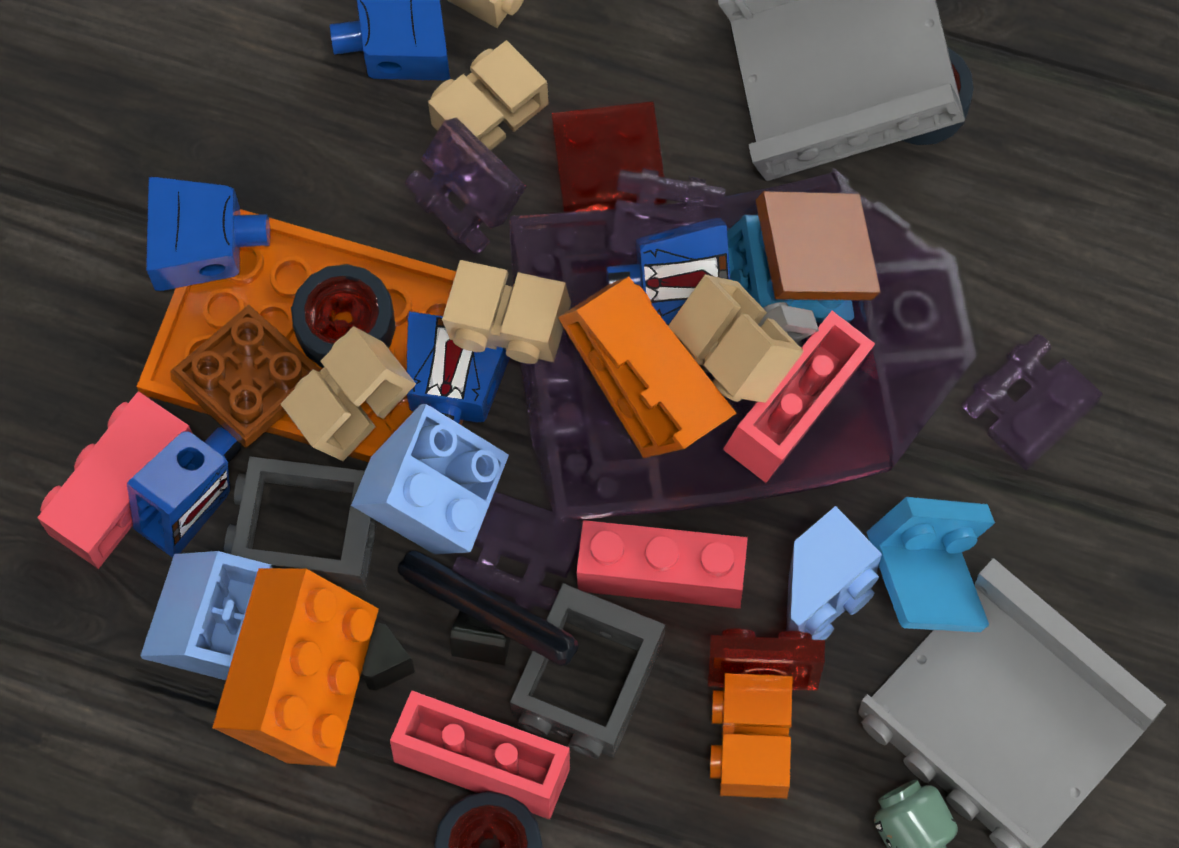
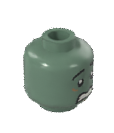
(914, 818)

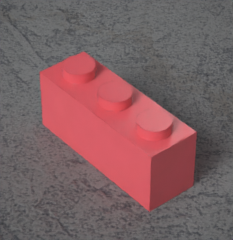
(812, 383)
(93, 505)
(661, 564)
(480, 753)

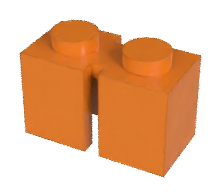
(754, 736)

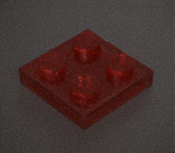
(597, 145)
(788, 655)

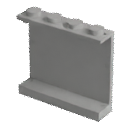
(840, 77)
(1012, 714)

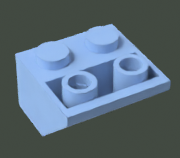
(432, 482)
(829, 574)
(201, 612)

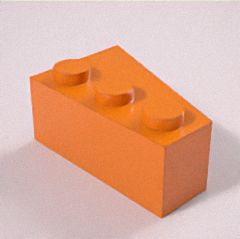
(644, 369)

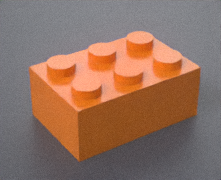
(296, 667)

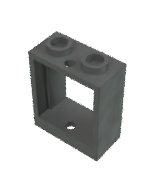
(354, 566)
(608, 622)

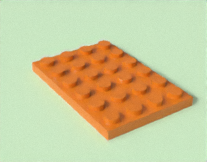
(269, 285)

